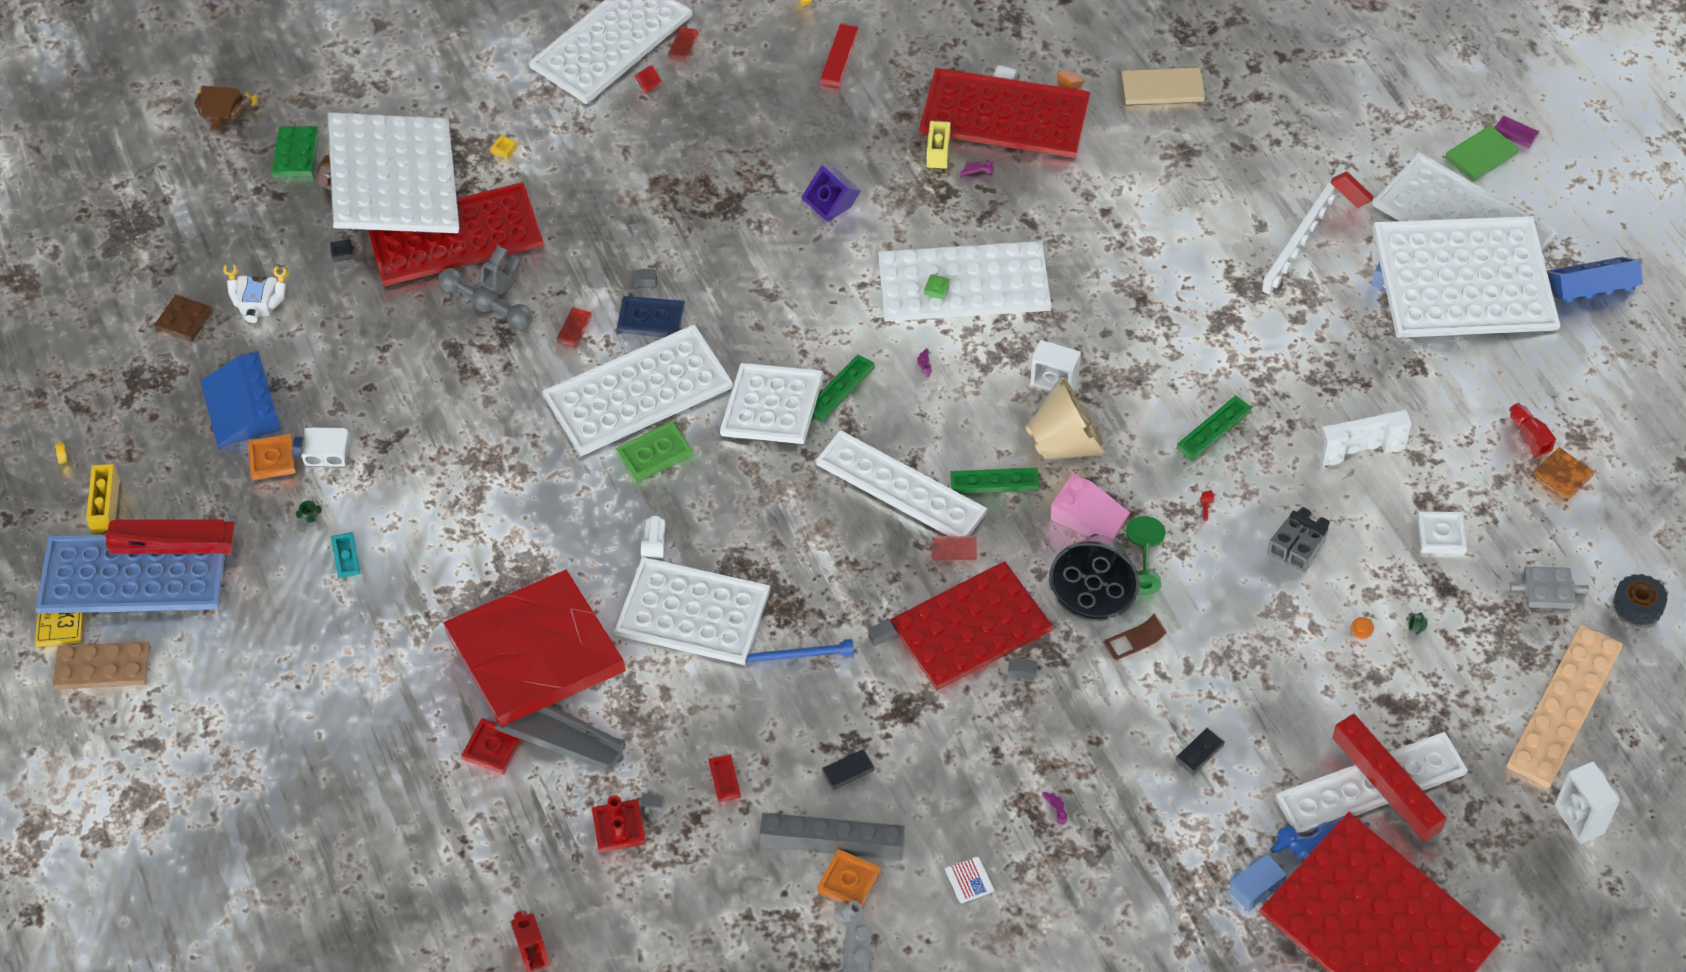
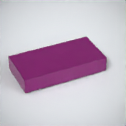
(1517, 131)

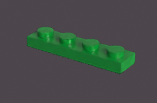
(842, 386)
(1213, 428)
(995, 480)

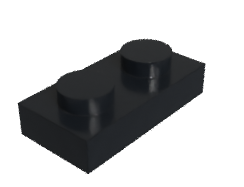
(1200, 751)

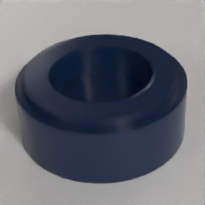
(297, 447)

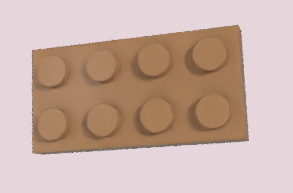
(101, 665)

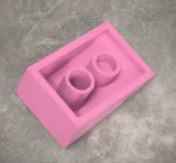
(1088, 509)

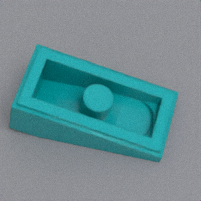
(345, 555)

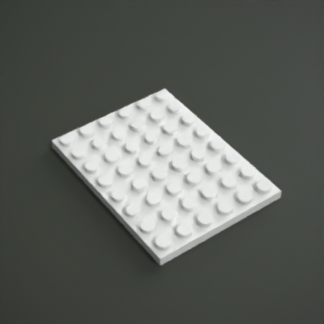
(392, 173)
(1465, 276)

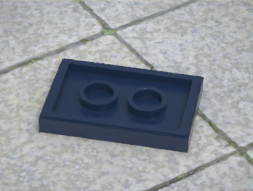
(650, 316)

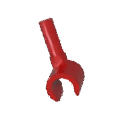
(1206, 498)

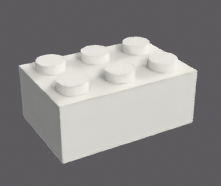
(1587, 802)

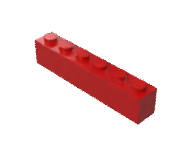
(1389, 778)

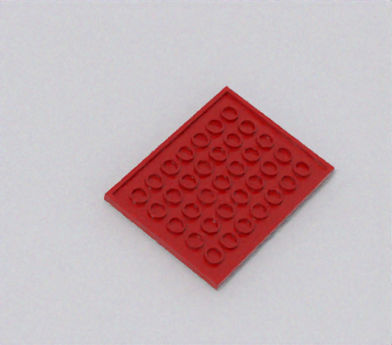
(1374, 911)

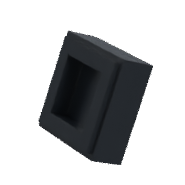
(341, 250)

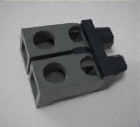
(1299, 539)

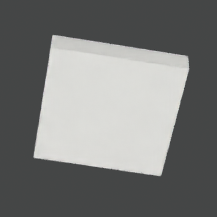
(1441, 532)

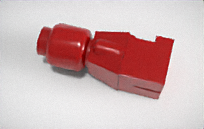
(1534, 431)

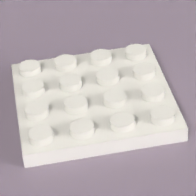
(772, 403)

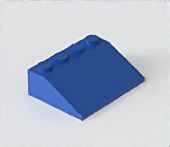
(240, 401)

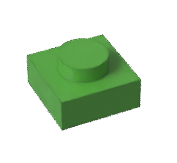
(937, 286)

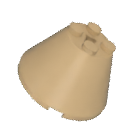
(1064, 426)

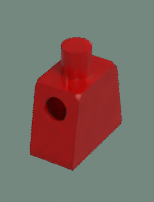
(527, 934)

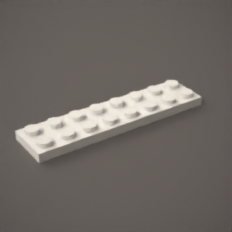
(901, 486)
(1334, 795)

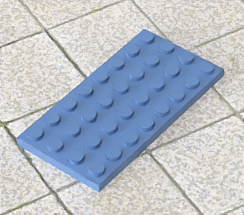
(87, 578)

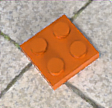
(271, 457)
(848, 878)

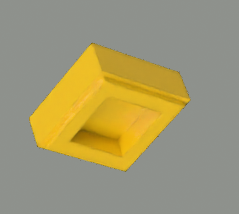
(504, 147)

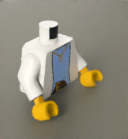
(256, 294)

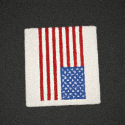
(969, 880)

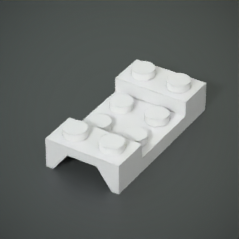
(1384, 430)

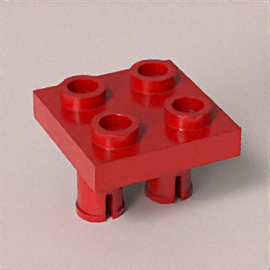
(618, 824)

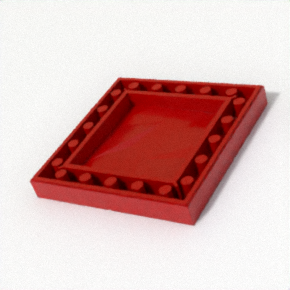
(534, 647)

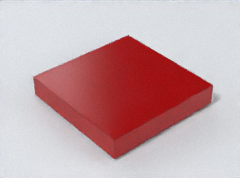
(490, 747)

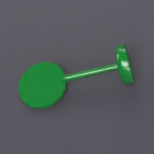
(1146, 533)

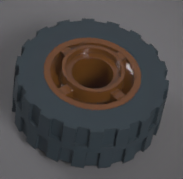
(1640, 599)

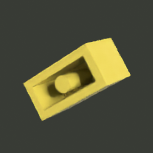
(938, 144)

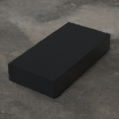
(848, 769)

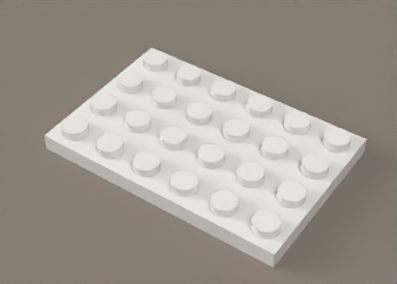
(693, 610)

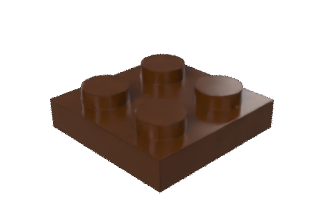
(183, 318)

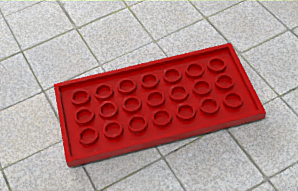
(1007, 112)
(485, 220)

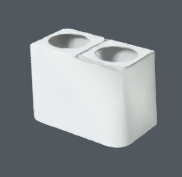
(325, 447)

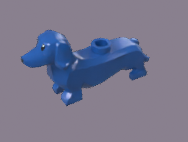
(1302, 846)

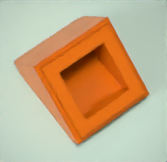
(1069, 79)

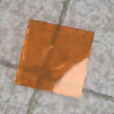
(1562, 474)

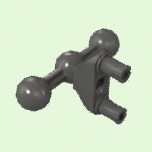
(493, 283)

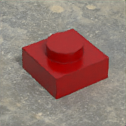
(648, 78)

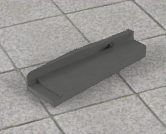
(568, 736)

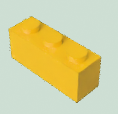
(102, 497)

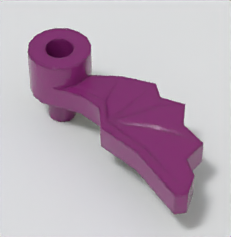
(975, 167)
(923, 362)
(1056, 804)

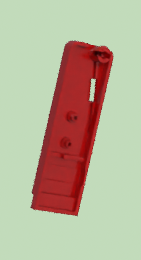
(170, 536)

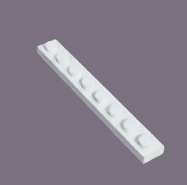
(1301, 236)

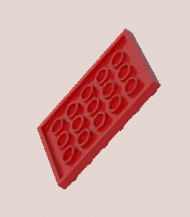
(971, 625)

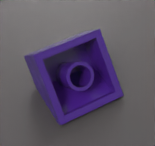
(830, 193)

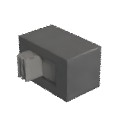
(652, 803)

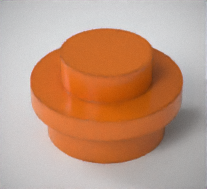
(1362, 628)

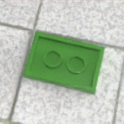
(1481, 153)
(654, 451)

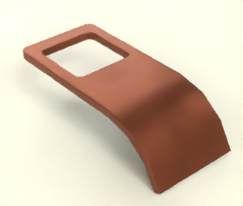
(1139, 637)

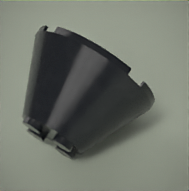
(1094, 579)

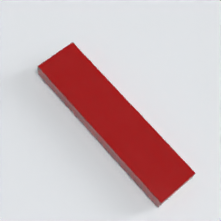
(839, 55)

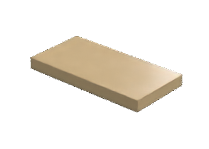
(1162, 86)

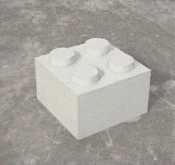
(1052, 363)

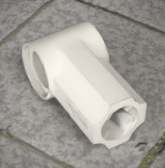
(653, 543)

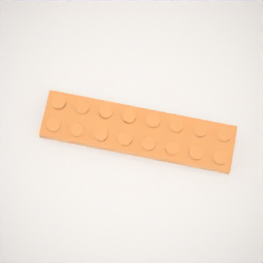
(1564, 706)

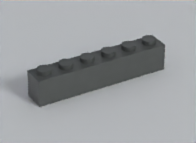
(828, 835)

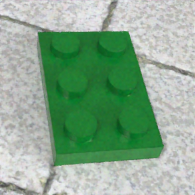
(295, 151)

